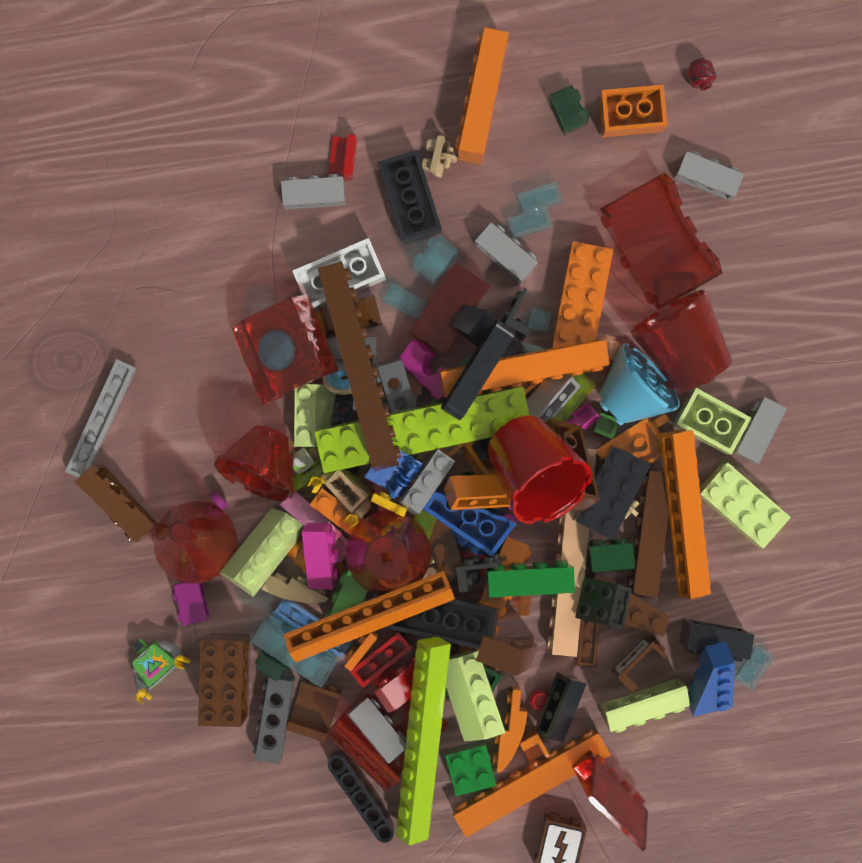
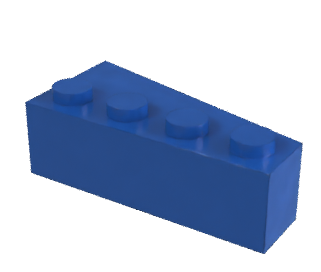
(482, 526)
(713, 681)

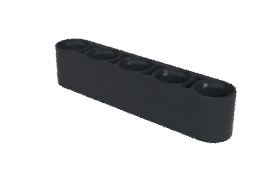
(478, 369)
(365, 805)

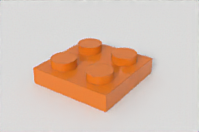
(355, 654)

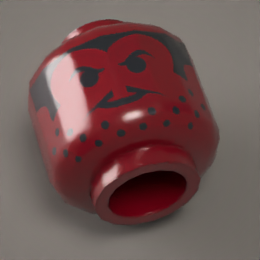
(701, 74)

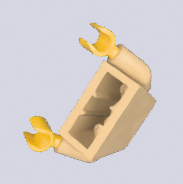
(348, 490)

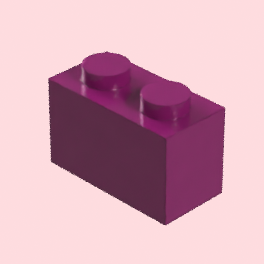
(191, 603)

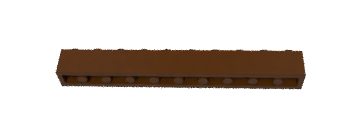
(358, 366)

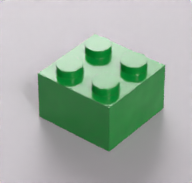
(470, 767)

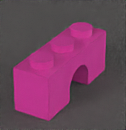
(417, 362)

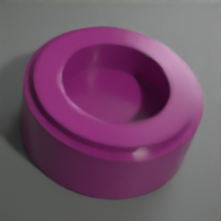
(221, 503)

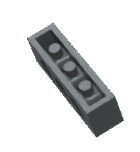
(390, 370)
(274, 751)

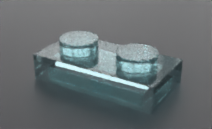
(540, 197)
(530, 223)
(404, 301)
(753, 669)

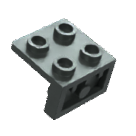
(518, 325)
(468, 572)
(603, 603)

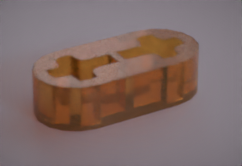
(524, 605)

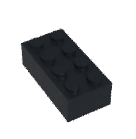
(410, 197)
(617, 486)

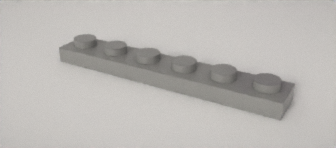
(101, 418)

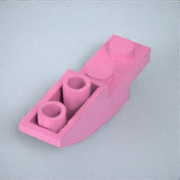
(304, 513)

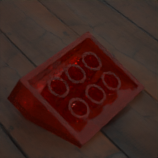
(613, 797)

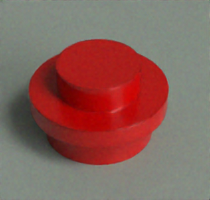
(538, 699)

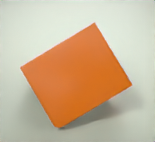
(533, 746)

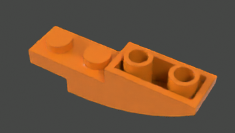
(510, 740)

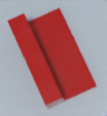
(343, 156)

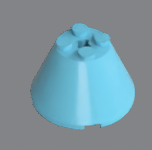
(636, 388)

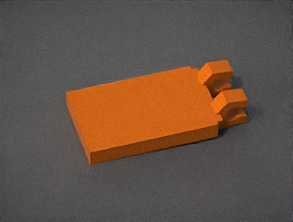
(639, 440)

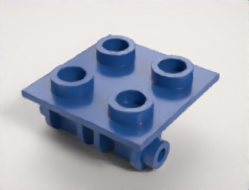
(398, 477)

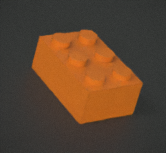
(632, 111)

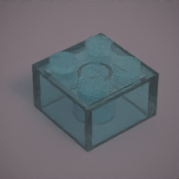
(435, 260)

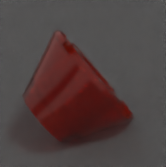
(261, 463)

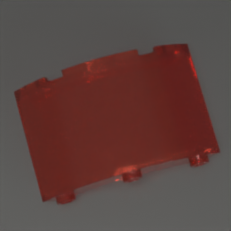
(659, 242)

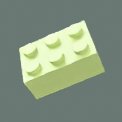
(711, 421)

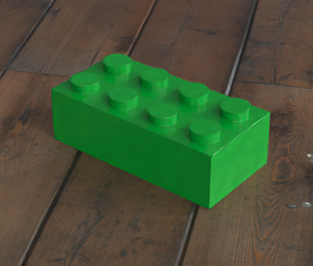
(531, 579)

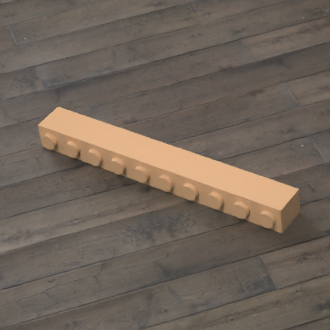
(573, 549)

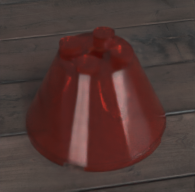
(386, 533)

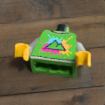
(154, 665)

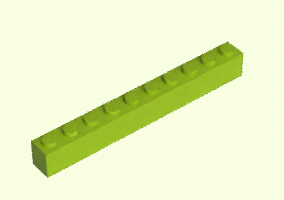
(423, 739)

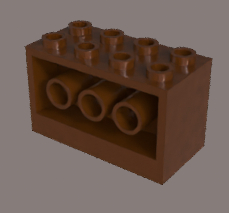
(224, 679)

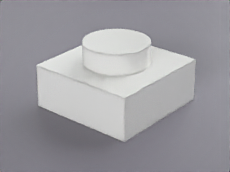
(302, 461)

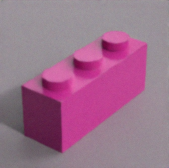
(320, 555)

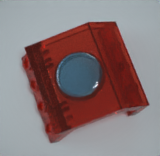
(284, 348)

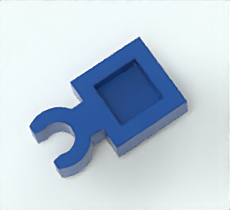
(464, 543)

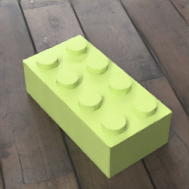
(743, 505)

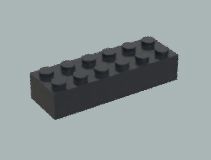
(454, 621)

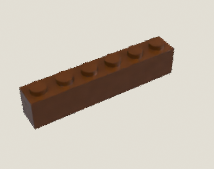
(651, 536)

